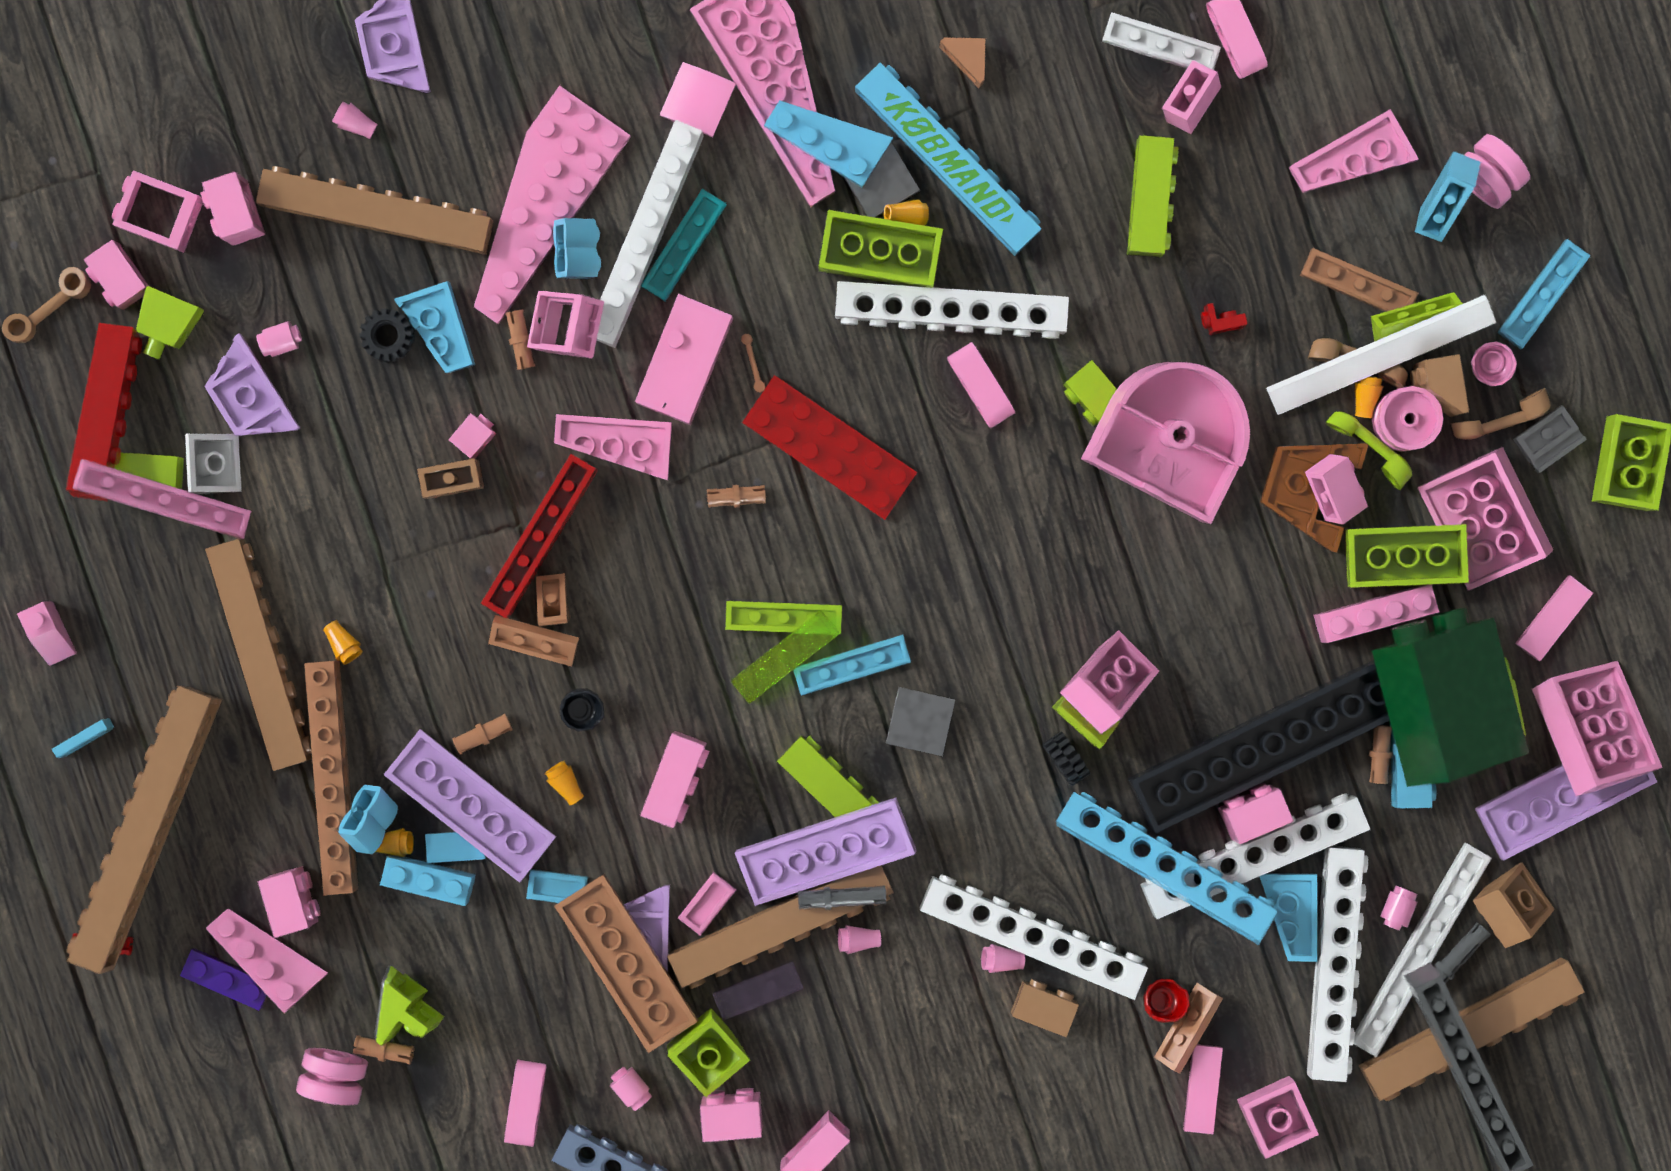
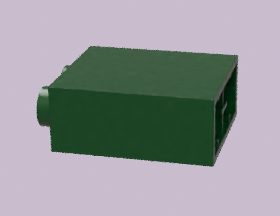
(1449, 698)

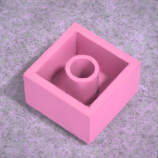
(232, 208)
(1255, 813)
(289, 901)
(731, 1115)
(1277, 1117)

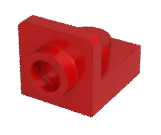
(1227, 322)

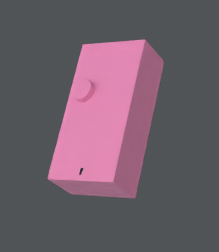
(684, 359)

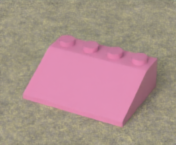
(1497, 516)
(1596, 727)

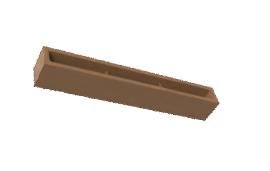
(374, 211)
(259, 654)
(765, 931)
(1486, 1022)

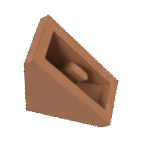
(968, 56)

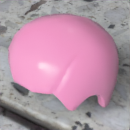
(1493, 363)

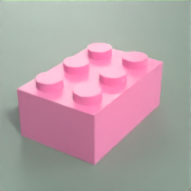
(1110, 682)
(675, 779)

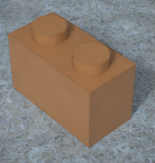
(450, 478)
(1044, 1007)

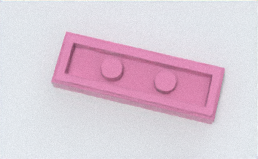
(1554, 618)
(1203, 1089)

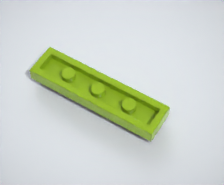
(776, 616)

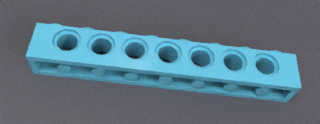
(1252, 927)

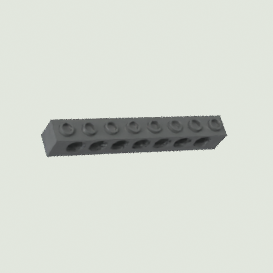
(1468, 1068)

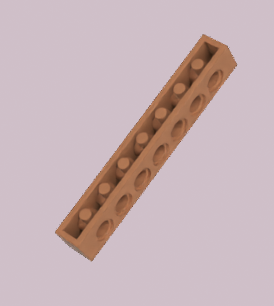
(330, 775)

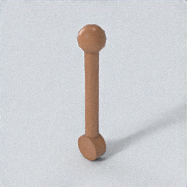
(759, 386)

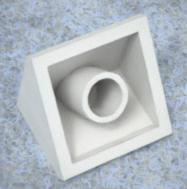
(213, 463)

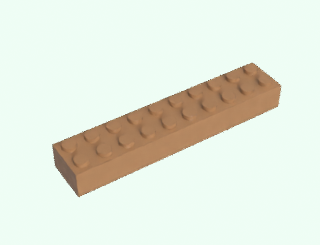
(143, 829)

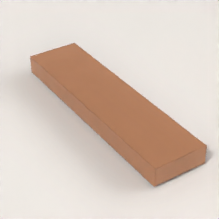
(1356, 282)

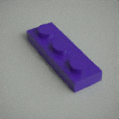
(223, 979)

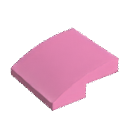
(698, 98)

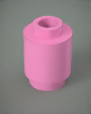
(279, 339)
(1399, 908)
(630, 1088)

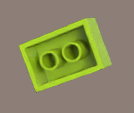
(1632, 462)

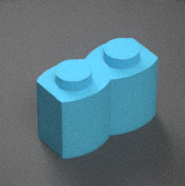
(576, 248)
(367, 820)

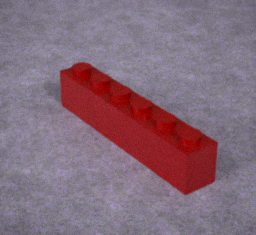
(105, 401)
(539, 536)

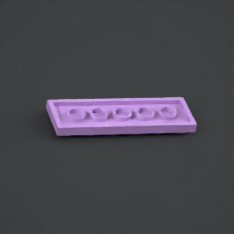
(470, 805)
(1546, 808)
(825, 851)

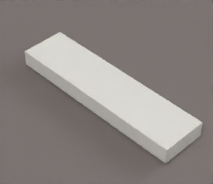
(1159, 42)

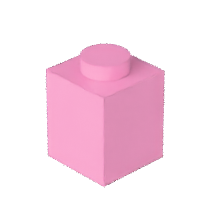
(473, 435)

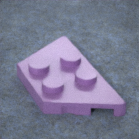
(392, 45)
(247, 394)
(652, 918)

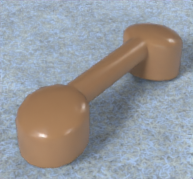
(73, 284)
(1329, 349)
(1532, 407)

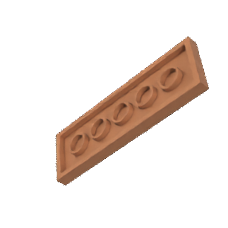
(626, 963)

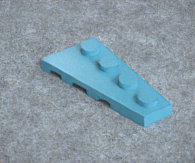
(835, 143)

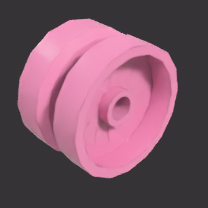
(1498, 172)
(1390, 423)
(332, 1076)

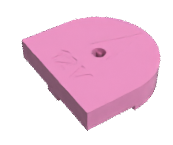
(1139, 445)

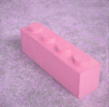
(1376, 613)

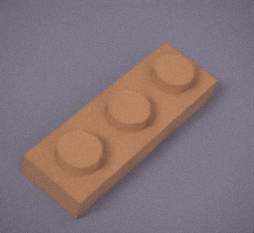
(533, 640)
(1189, 1029)

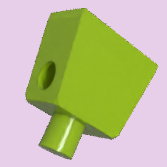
(165, 321)

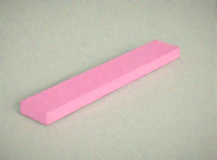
(161, 499)

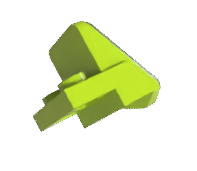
(403, 1005)

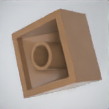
(1445, 381)
(1514, 906)

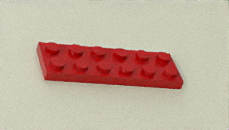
(829, 447)

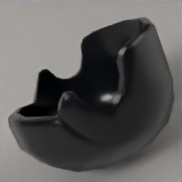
(581, 709)

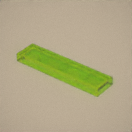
(785, 656)

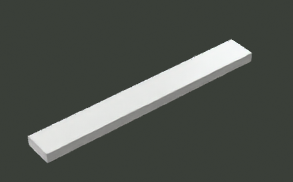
(1381, 354)
(1421, 948)

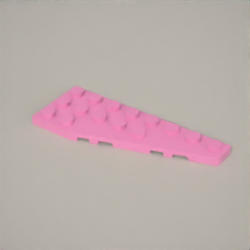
(767, 63)
(554, 176)

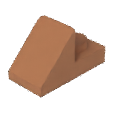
(552, 600)

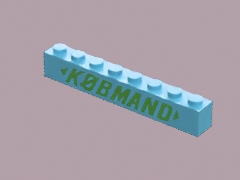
(947, 158)

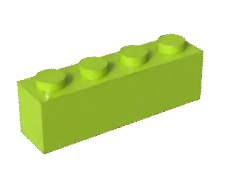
(1151, 196)
(823, 778)

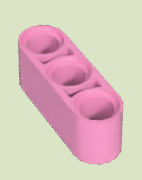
(1237, 36)
(981, 385)
(525, 1103)

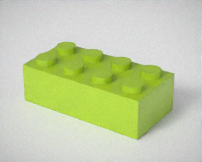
(880, 249)
(1406, 556)

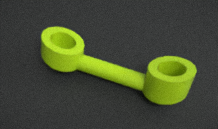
(1395, 469)

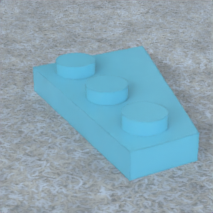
(439, 323)
(1297, 912)

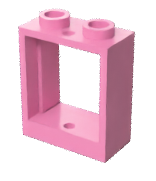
(185, 220)
(582, 325)
(817, 1146)

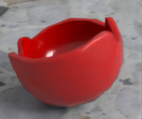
(1166, 1001)

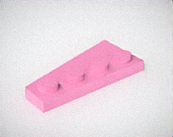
(1361, 152)
(622, 441)
(269, 963)

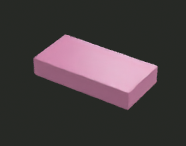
(707, 903)

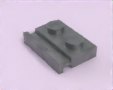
(1549, 439)

